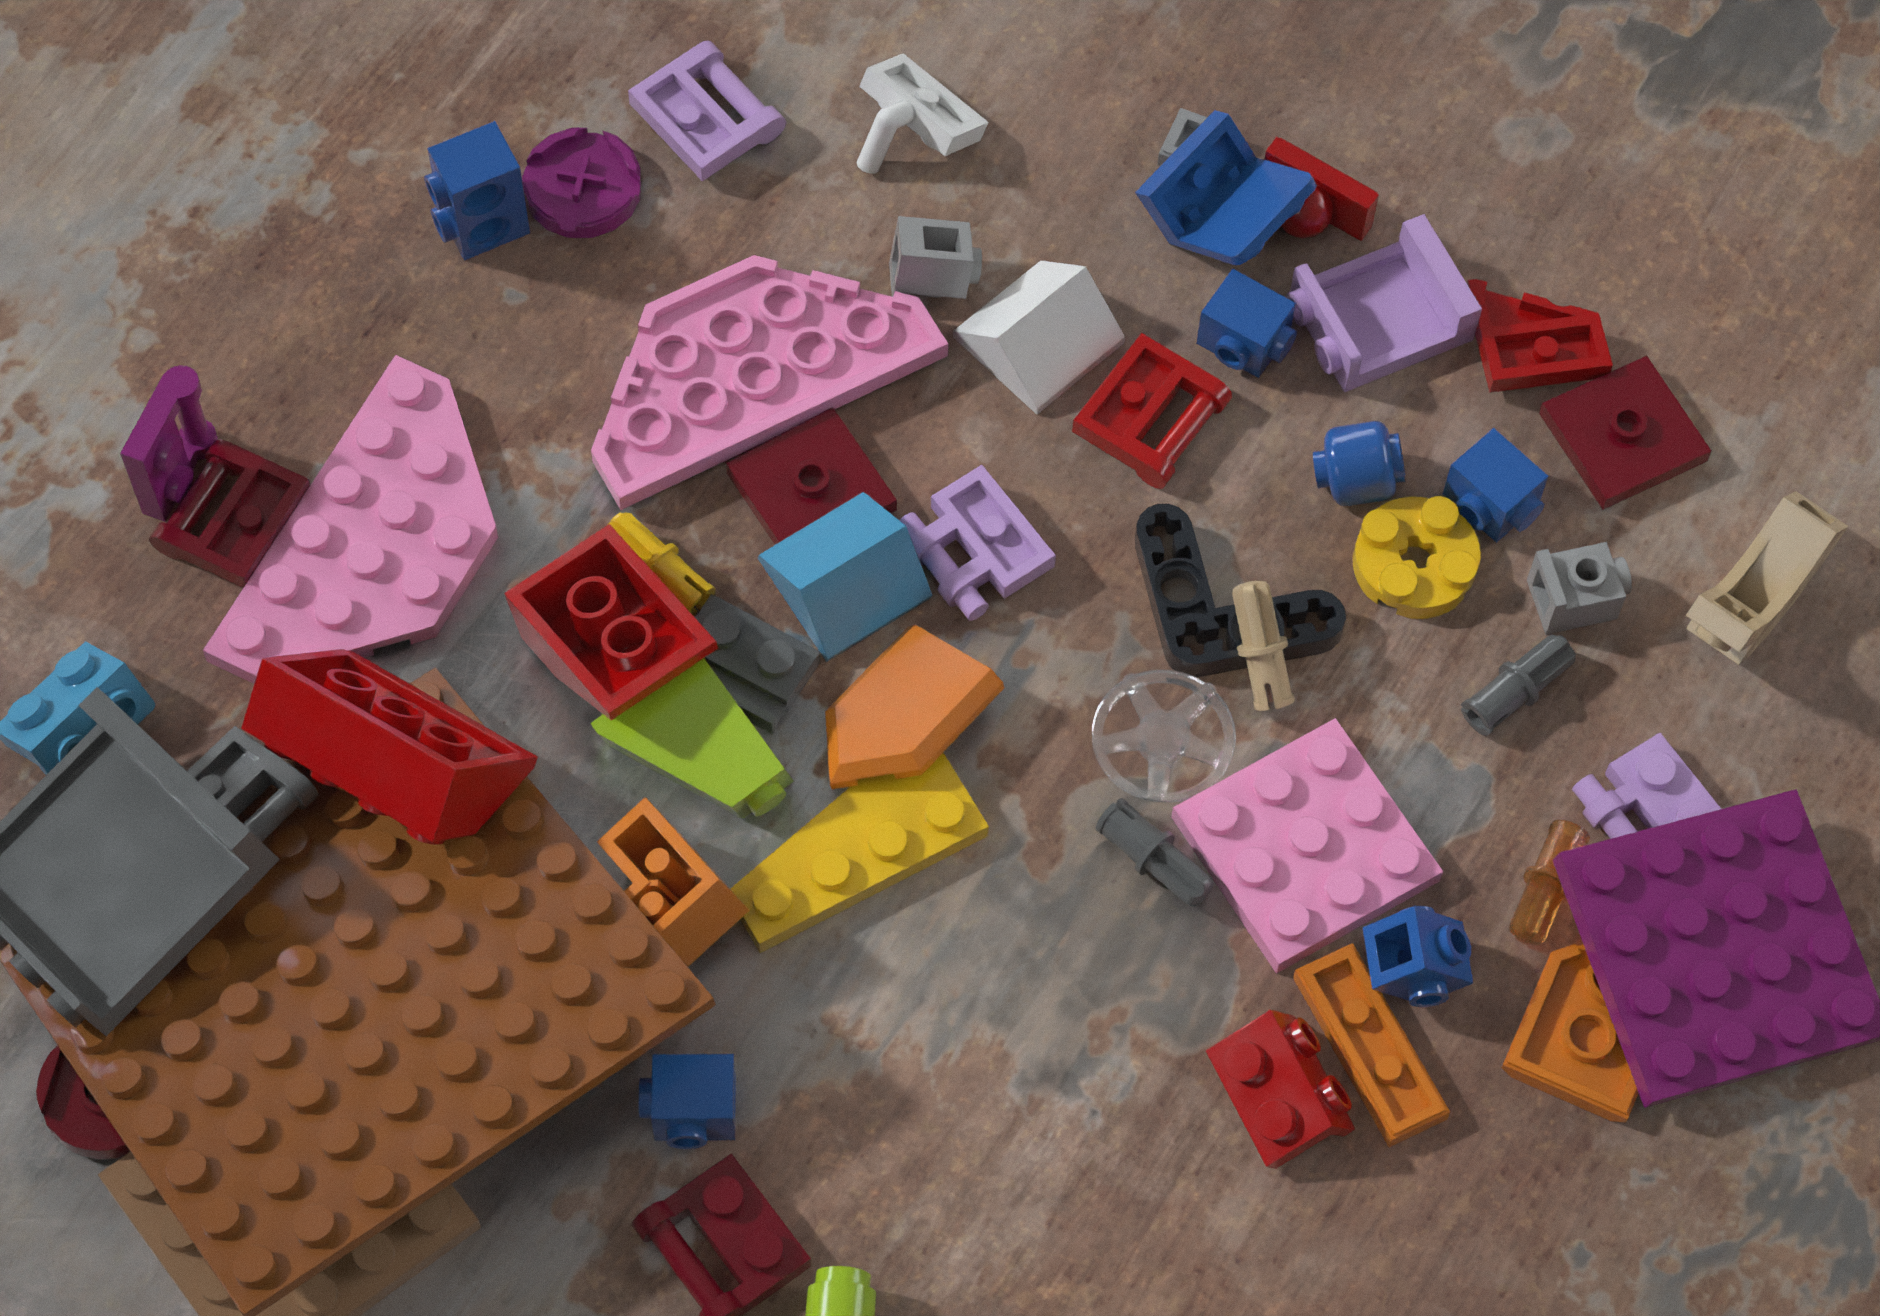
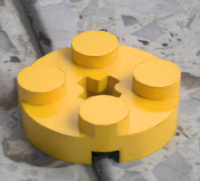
(1421, 523)

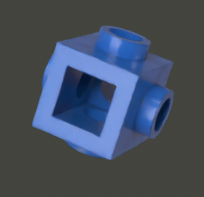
(1418, 956)

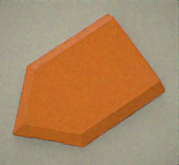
(905, 709)
(1570, 1041)

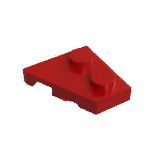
(1537, 341)

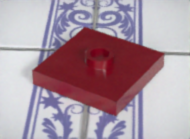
(1625, 432)
(806, 475)

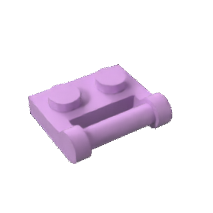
(693, 121)

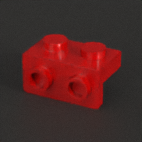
(1281, 1086)

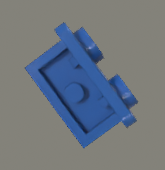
(1220, 195)

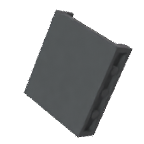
(117, 870)

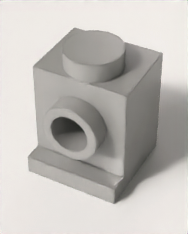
(933, 258)
(1568, 600)

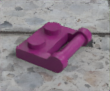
(160, 455)

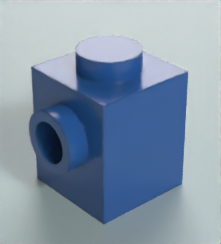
(1247, 324)
(1496, 486)
(690, 1098)

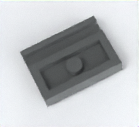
(756, 662)

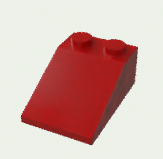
(607, 624)

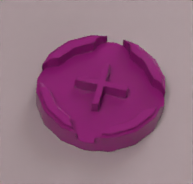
(581, 183)

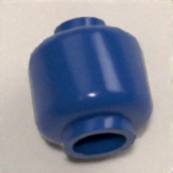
(1360, 463)

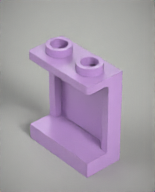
(1386, 307)

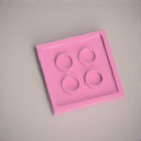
(1306, 845)

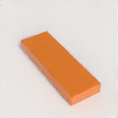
(1371, 1045)

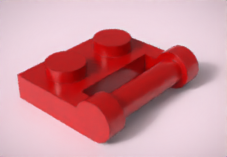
(1137, 396)

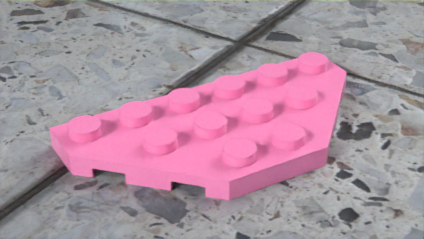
(747, 362)
(375, 540)

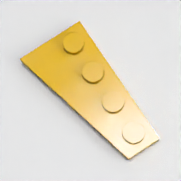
(857, 849)

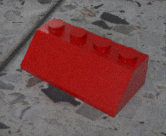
(384, 742)

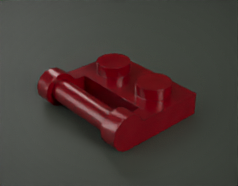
(244, 521)
(739, 1229)

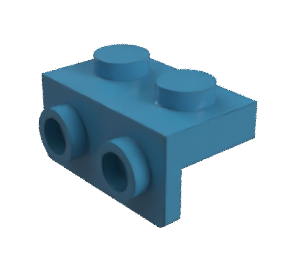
(51, 723)

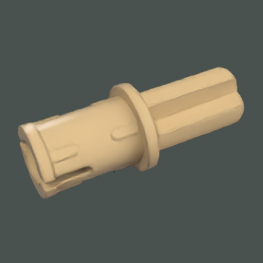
(1262, 645)

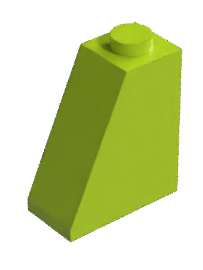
(701, 742)

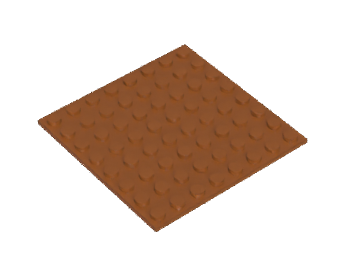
(373, 1026)

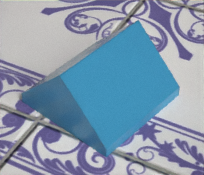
(848, 574)

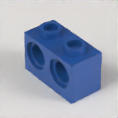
(477, 191)

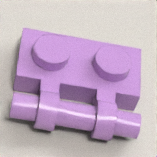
(990, 531)
(1651, 783)

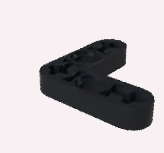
(1199, 613)

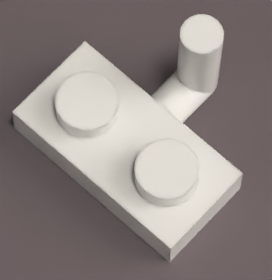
(920, 102)

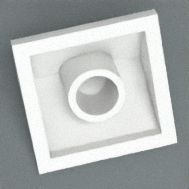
(1043, 332)

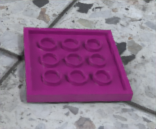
(1720, 947)

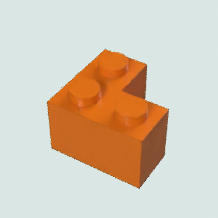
(671, 882)

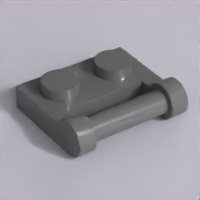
(241, 770)

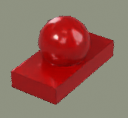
(1335, 200)

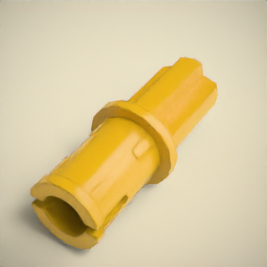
(664, 562)

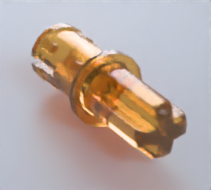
(1543, 887)

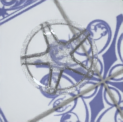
(1163, 734)

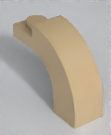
(1766, 578)

